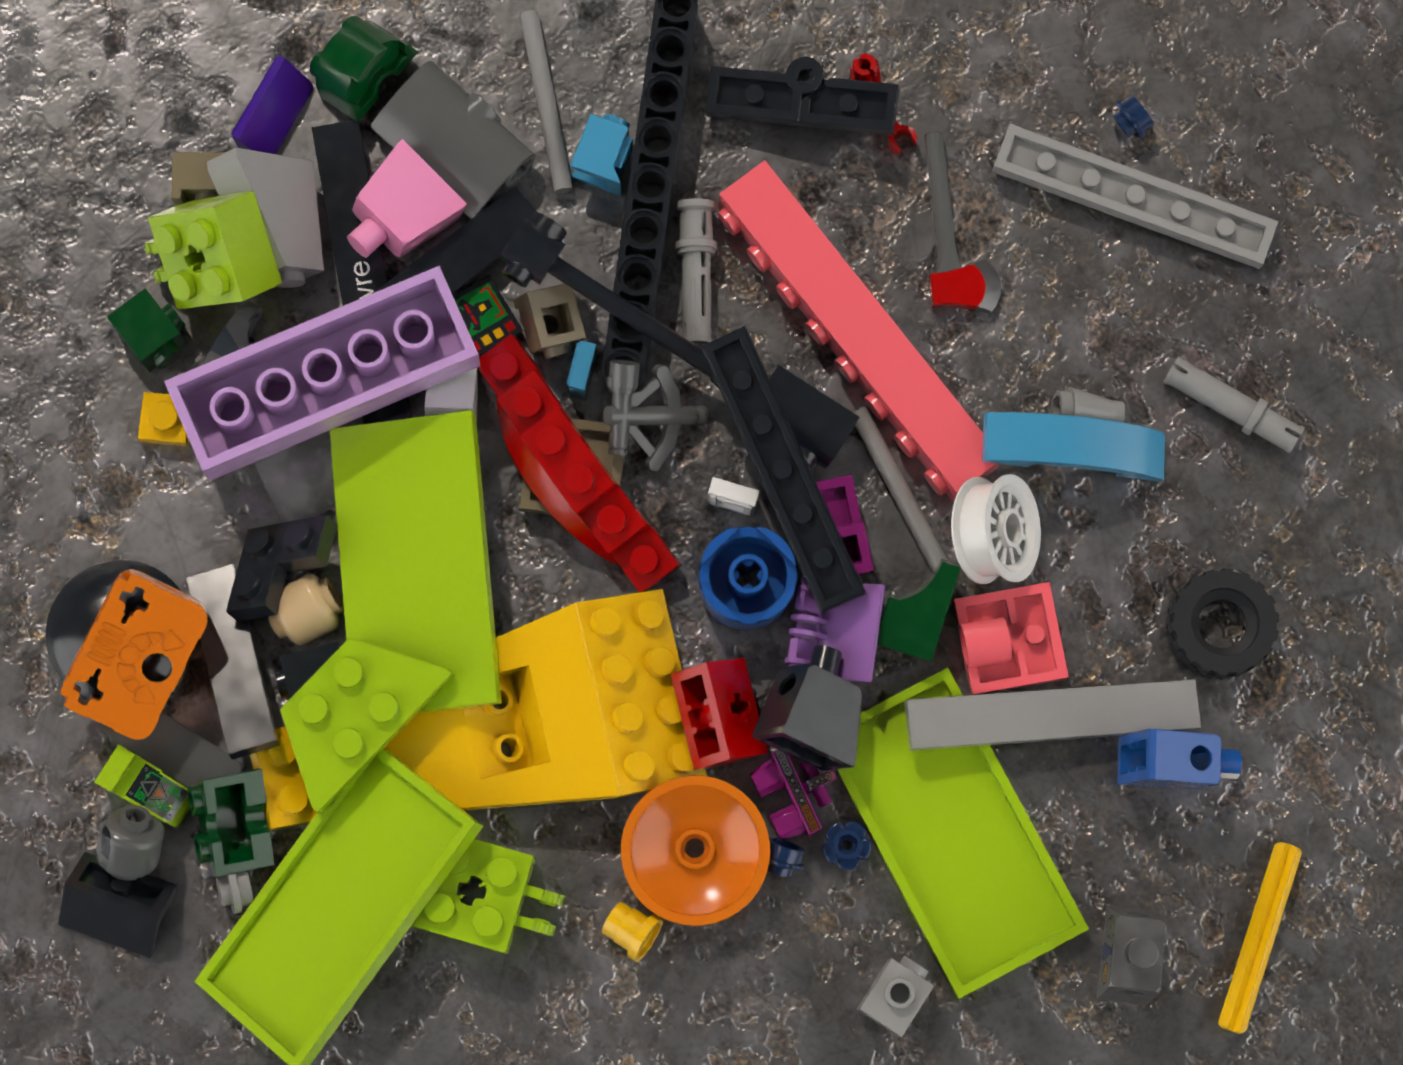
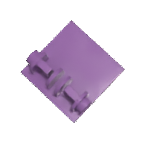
(848, 628)

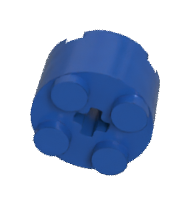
(747, 550)

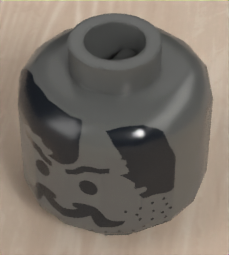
(129, 842)

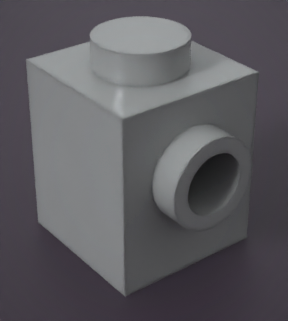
(896, 995)

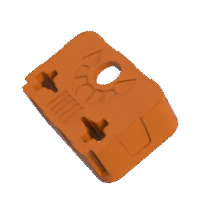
(119, 646)

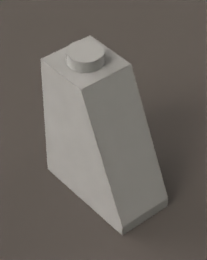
(286, 202)

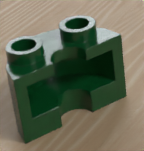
(356, 64)
(232, 822)

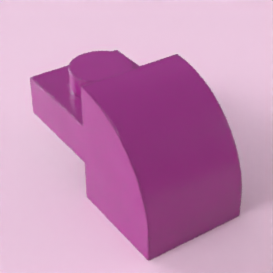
(844, 507)

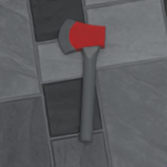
(951, 285)

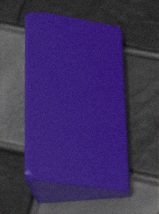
(272, 108)

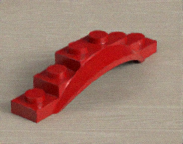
(568, 472)

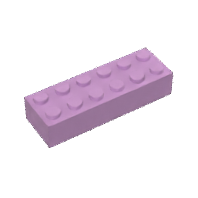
(323, 373)

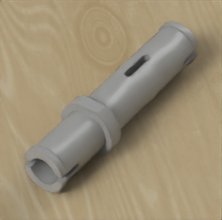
(1234, 405)

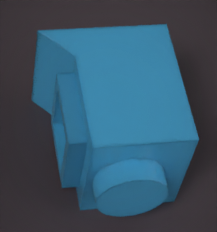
(603, 153)

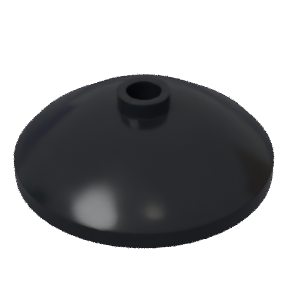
(77, 609)

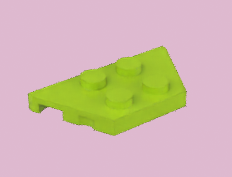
(354, 712)

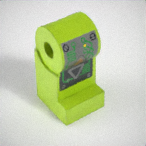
(144, 786)

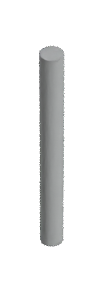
(546, 102)
(899, 489)

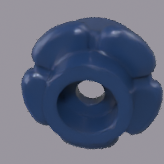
(1132, 117)
(837, 854)
(785, 857)

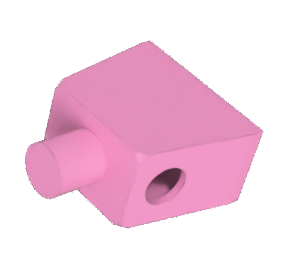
(403, 205)

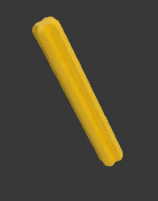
(1260, 938)

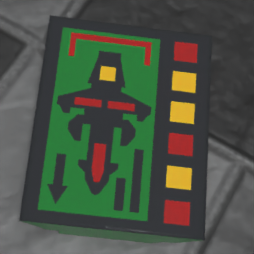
(486, 314)

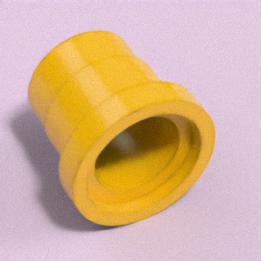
(632, 930)

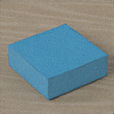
(582, 369)

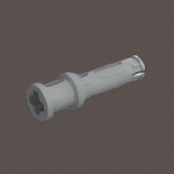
(696, 249)

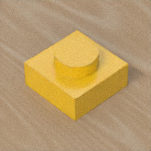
(160, 421)

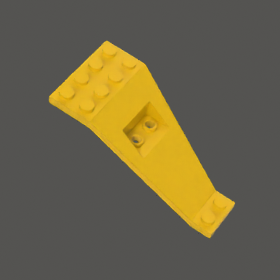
(580, 708)

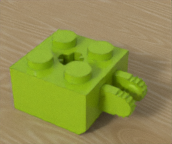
(213, 250)
(493, 919)

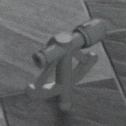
(626, 414)

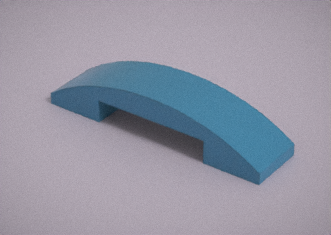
(1074, 443)

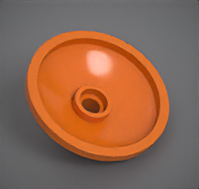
(702, 886)

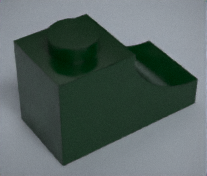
(915, 619)

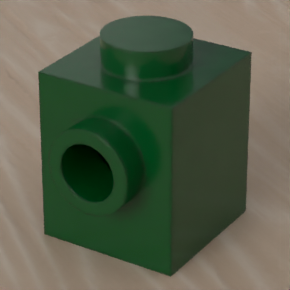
(150, 330)

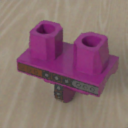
(799, 816)

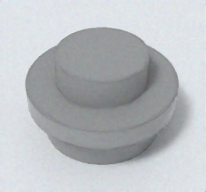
(235, 890)

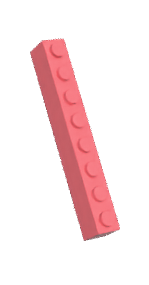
(855, 328)

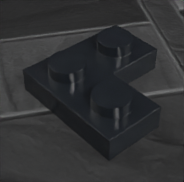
(270, 555)

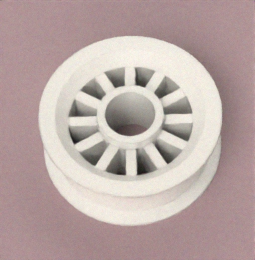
(996, 529)

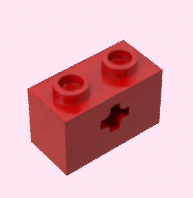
(718, 713)

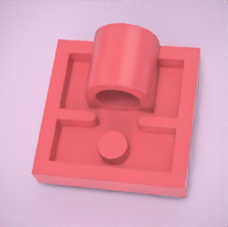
(1010, 639)

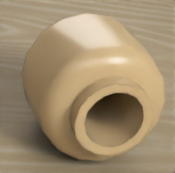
(307, 610)

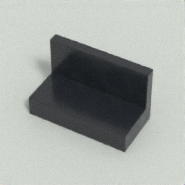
(113, 908)

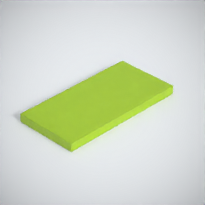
(418, 548)
(958, 846)
(337, 908)

